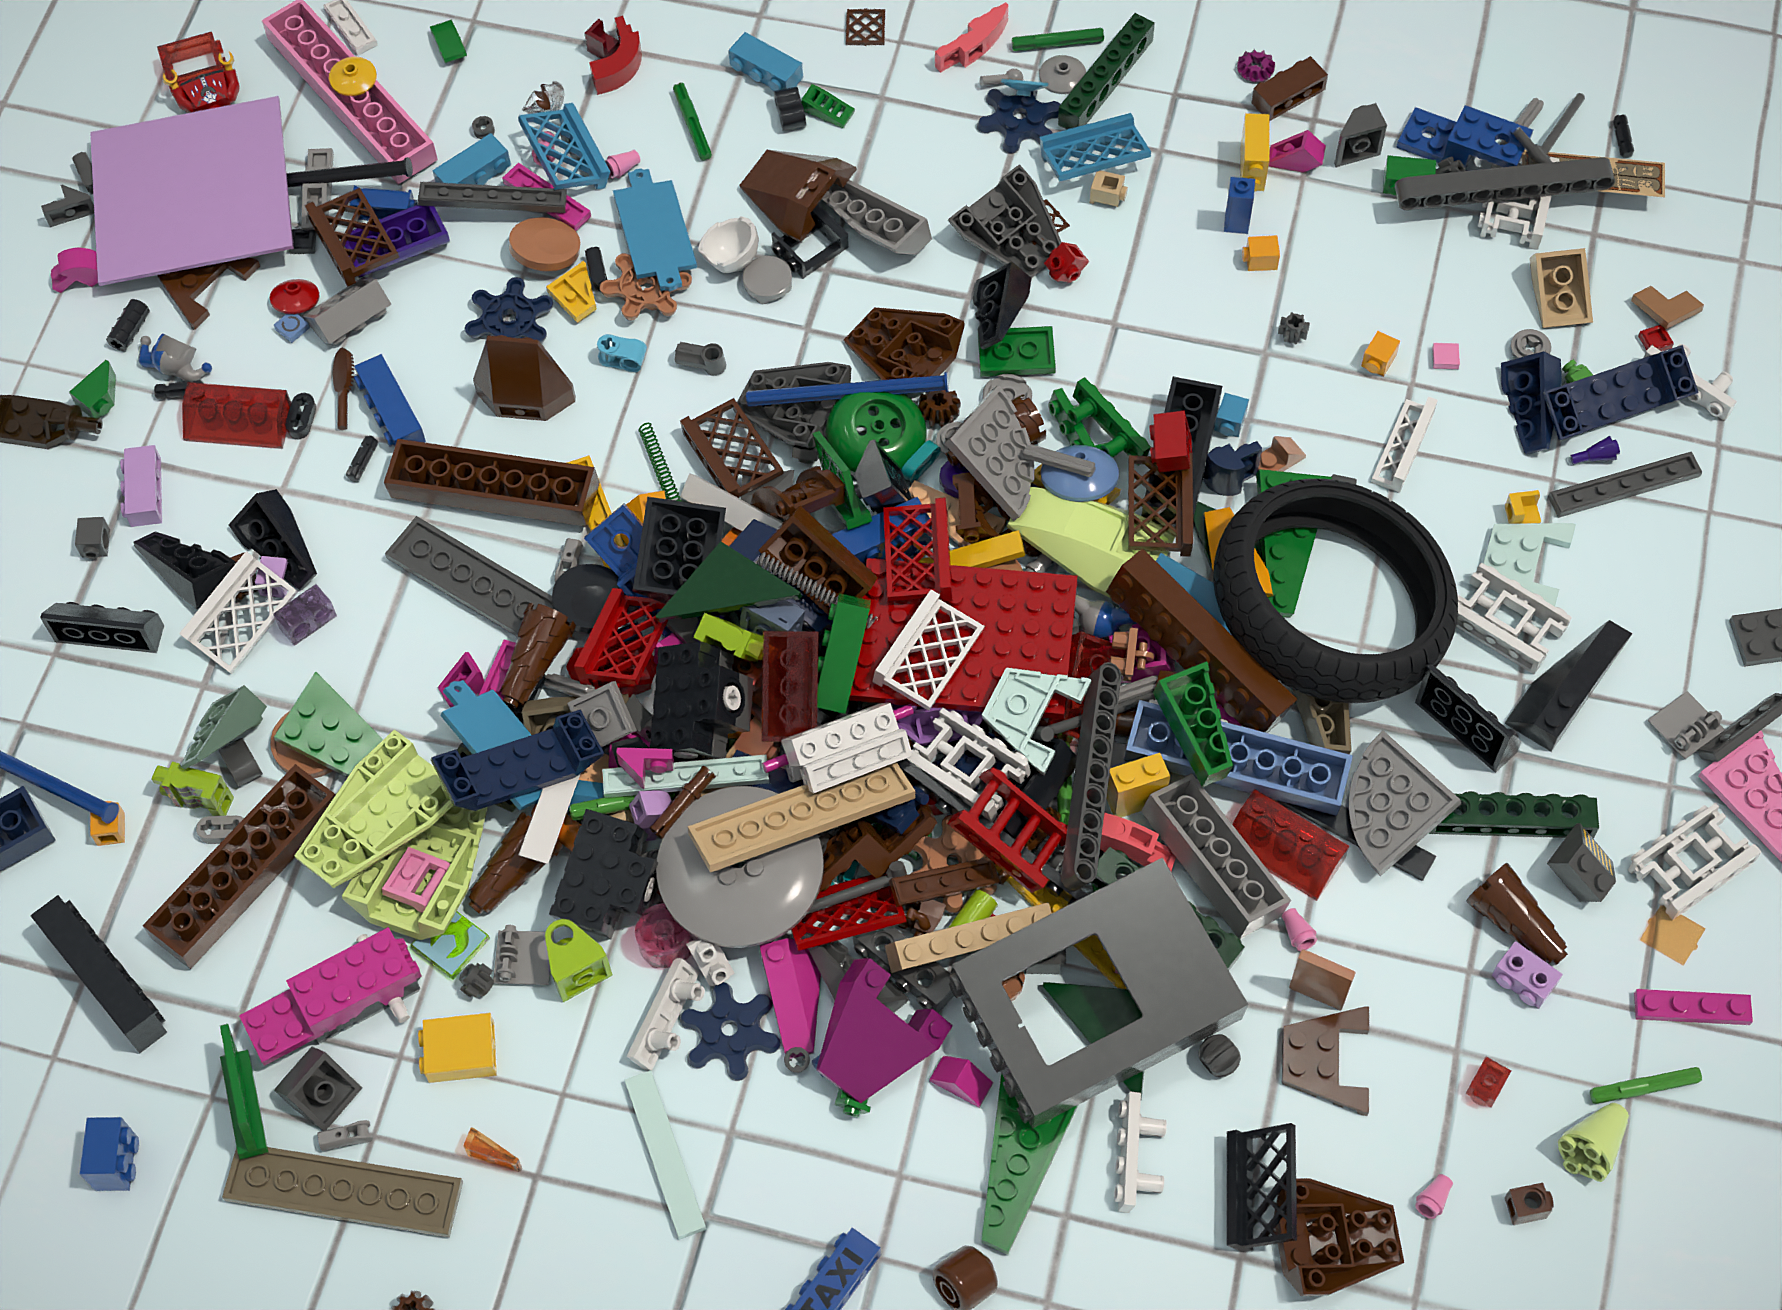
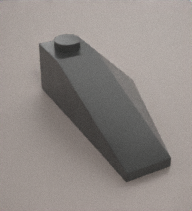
(834, 962)

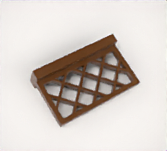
(335, 247)
(710, 456)
(1183, 508)

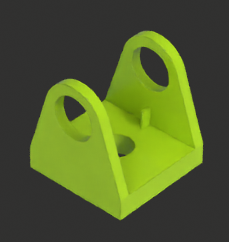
(575, 961)

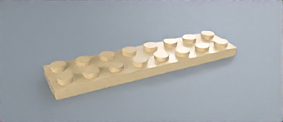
(796, 816)

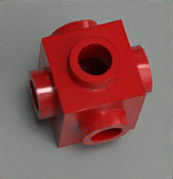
(1066, 262)

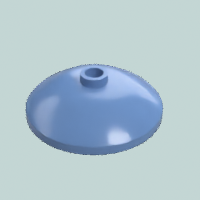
(1079, 487)

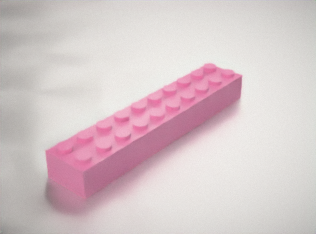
(372, 116)

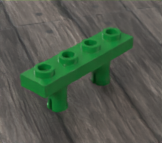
(1104, 413)
(1076, 434)

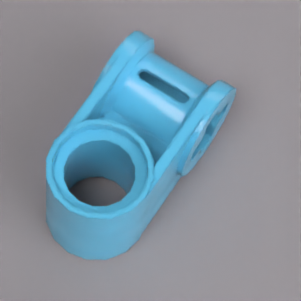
(623, 354)

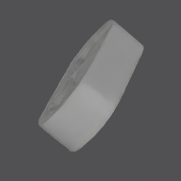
(222, 824)

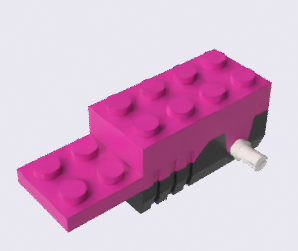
(335, 995)

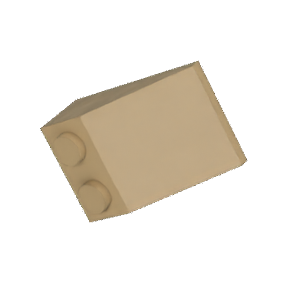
(1562, 287)

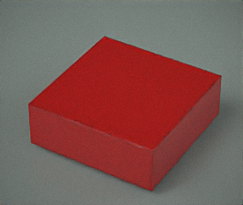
(1657, 337)

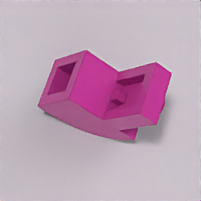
(73, 266)

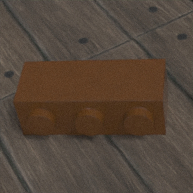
(1289, 88)

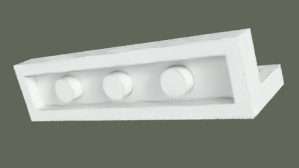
(1413, 444)

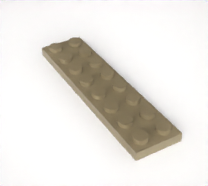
(345, 1190)

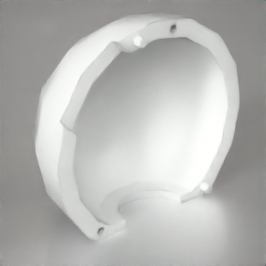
(730, 244)

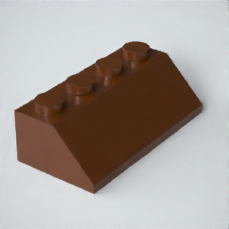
(819, 556)

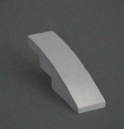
(316, 192)

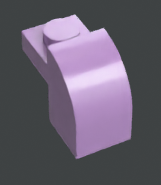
(647, 808)

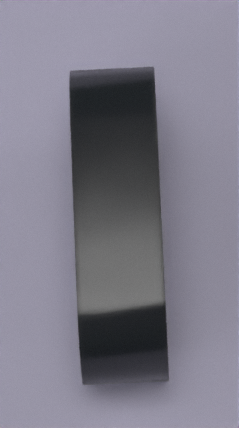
(305, 417)

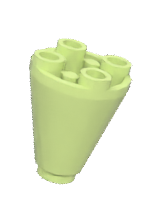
(1594, 1142)

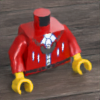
(206, 90)

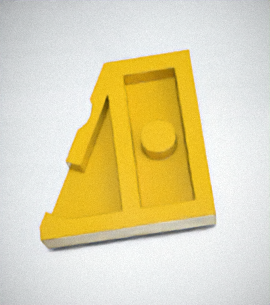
(574, 292)

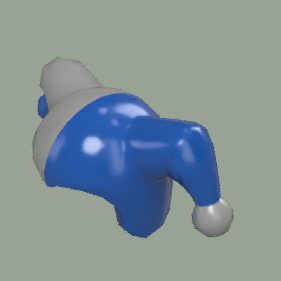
(171, 358)
(1100, 617)

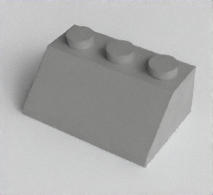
(348, 310)

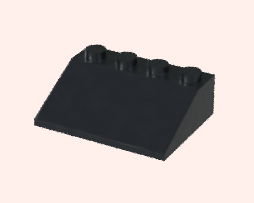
(674, 544)
(1466, 719)

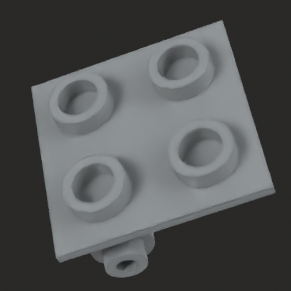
(1687, 724)
(521, 957)

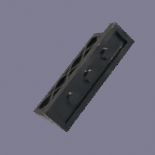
(1242, 1188)

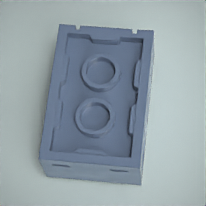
(772, 617)

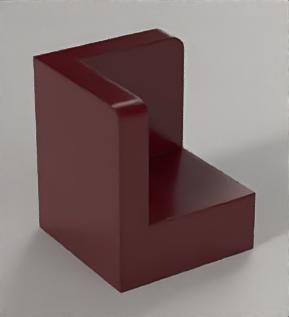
(599, 42)

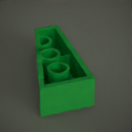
(842, 652)
(1194, 718)

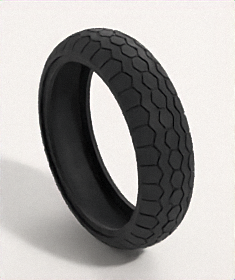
(1373, 523)

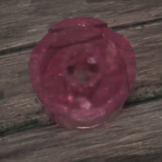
(657, 950)

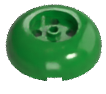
(852, 412)

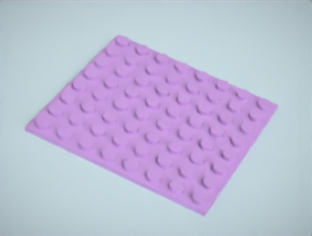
(190, 191)

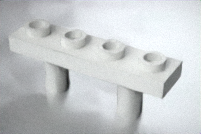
(1710, 395)
(657, 1027)
(1127, 1163)

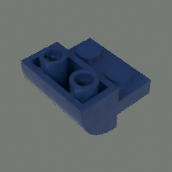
(1229, 468)

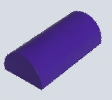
(411, 233)

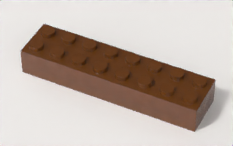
(492, 482)
(1195, 636)
(239, 868)

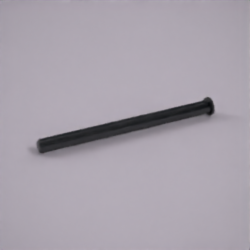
(351, 173)

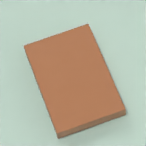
(1322, 979)

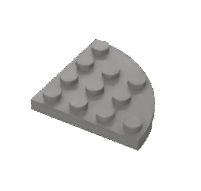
(992, 450)
(1394, 802)

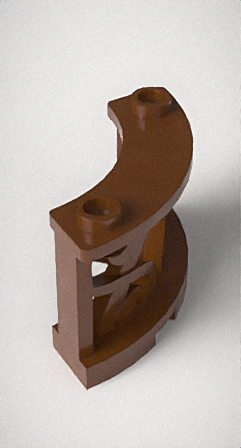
(812, 491)
(973, 524)

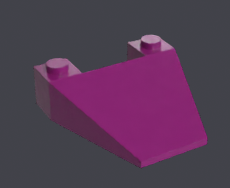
(869, 1042)

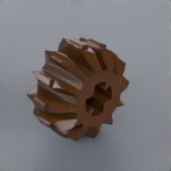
(939, 407)

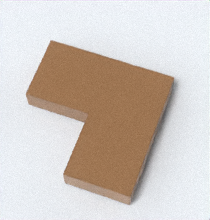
(1667, 311)

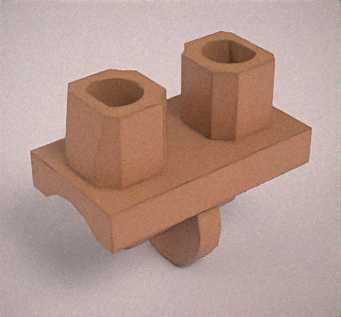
(1127, 642)

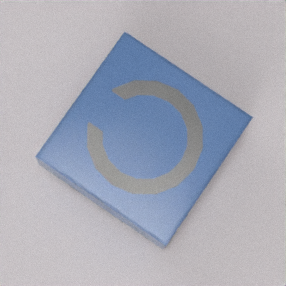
(291, 326)

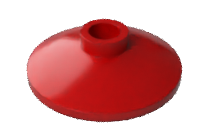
(294, 296)

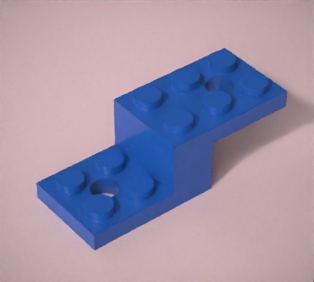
(1470, 136)
(621, 559)

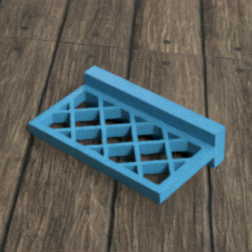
(1090, 138)
(581, 145)

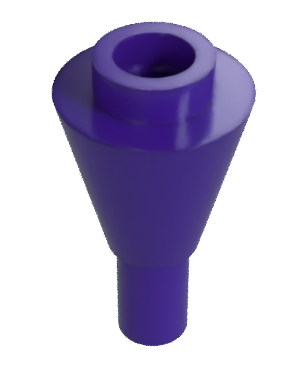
(1601, 451)

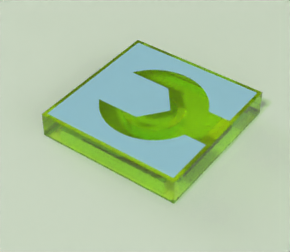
(454, 948)

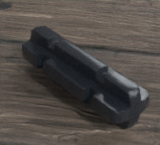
(1623, 135)
(172, 390)
(362, 458)

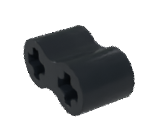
(790, 108)

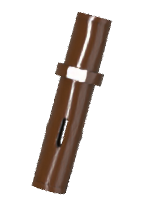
(689, 793)

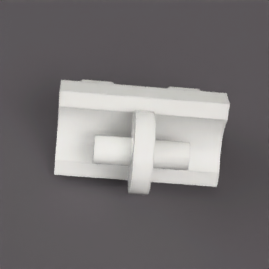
(711, 961)

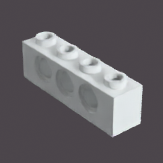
(840, 734)

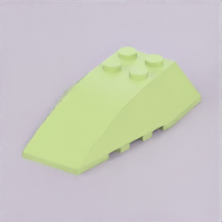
(452, 839)

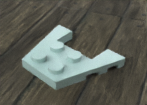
(1516, 550)
(1020, 704)

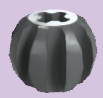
(1219, 1055)

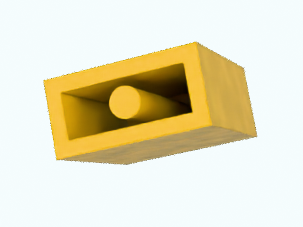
(1255, 149)
(1134, 782)
(458, 1047)

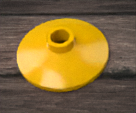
(352, 76)

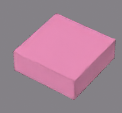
(1445, 355)

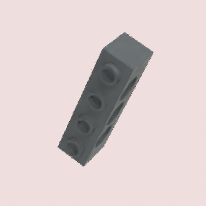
(928, 997)

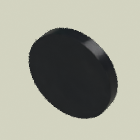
(583, 593)

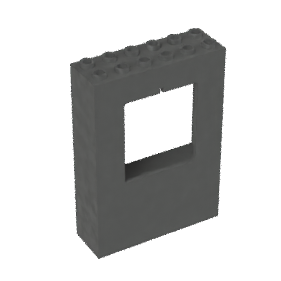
(1161, 960)

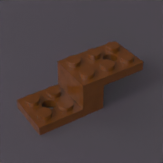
(872, 847)

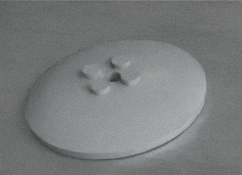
(732, 903)

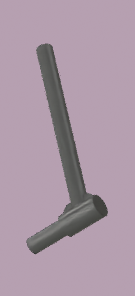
(1539, 153)
(1046, 733)
(895, 869)

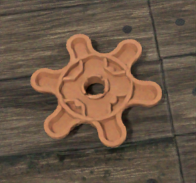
(635, 298)
(935, 853)

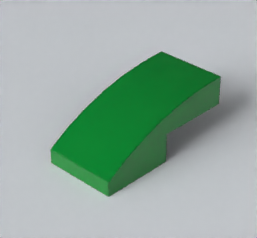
(448, 41)

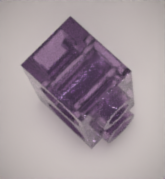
(305, 614)

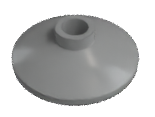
(1061, 73)

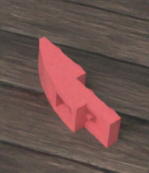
(981, 36)
(1134, 840)

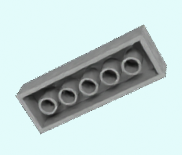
(1215, 856)

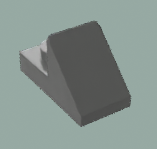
(72, 207)

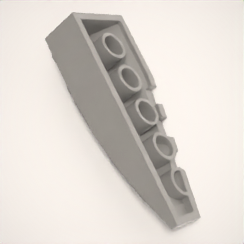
(879, 218)

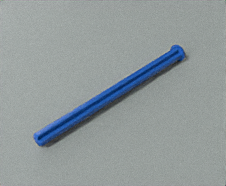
(837, 391)
(70, 793)

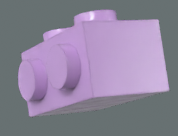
(1526, 975)

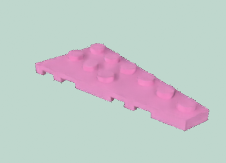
(1751, 789)

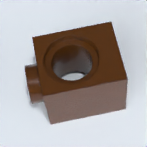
(1520, 1212)

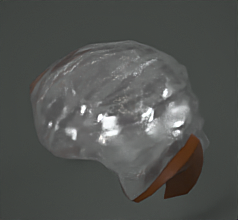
(548, 100)

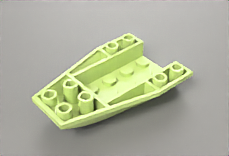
(1082, 536)
(375, 812)

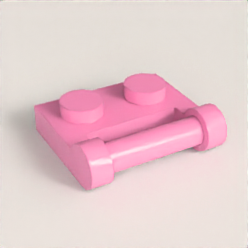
(409, 875)

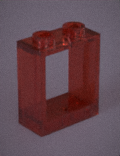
(188, 49)

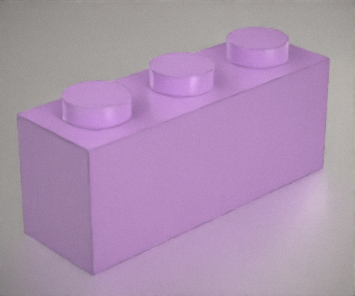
(141, 486)

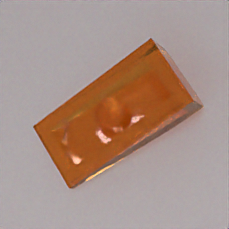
(484, 1149)

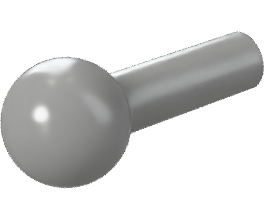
(1012, 74)

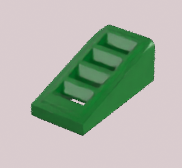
(816, 96)

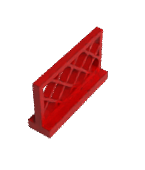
(939, 543)
(605, 635)
(848, 928)

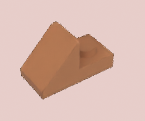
(1281, 454)

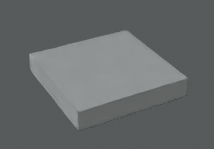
(605, 713)

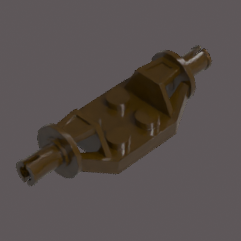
(35, 421)

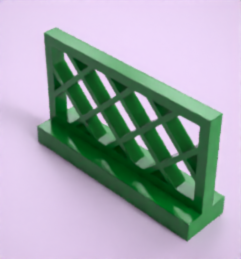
(852, 511)
(242, 1098)

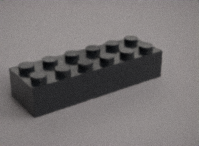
(1201, 408)
(101, 972)

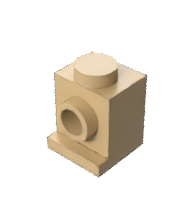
(1108, 188)

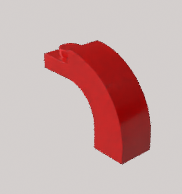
(622, 65)

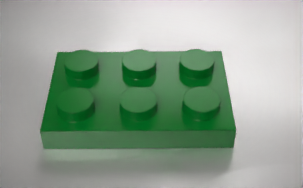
(1020, 353)

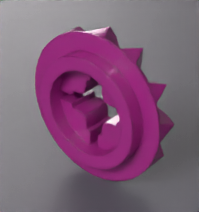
(1256, 73)

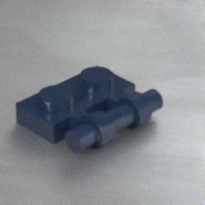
(902, 815)

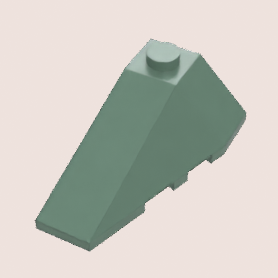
(224, 722)

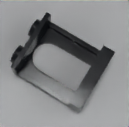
(829, 228)

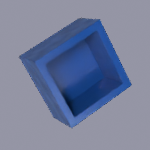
(108, 1154)

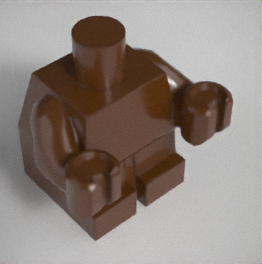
(923, 917)

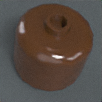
(965, 1278)

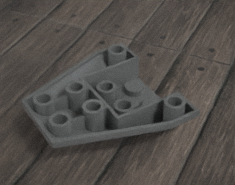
(993, 229)
(795, 420)

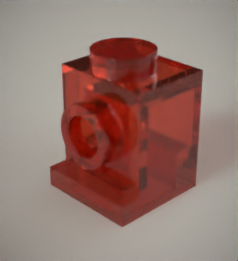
(1493, 1073)

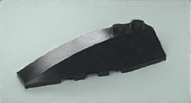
(1563, 689)

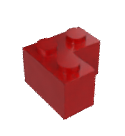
(1171, 441)

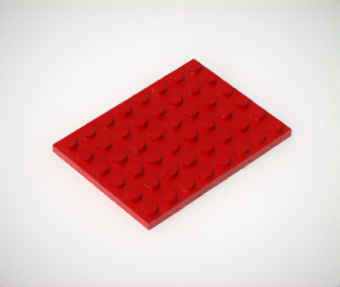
(1025, 628)

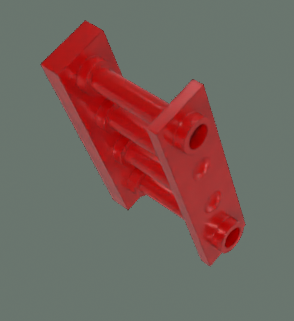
(989, 841)

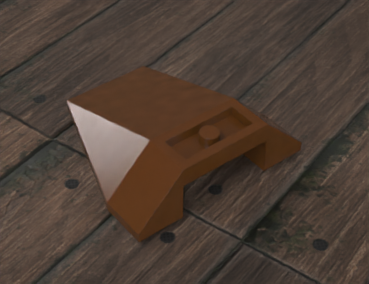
(790, 187)
(906, 342)
(521, 379)
(1338, 1239)

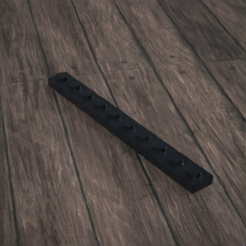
(950, 803)

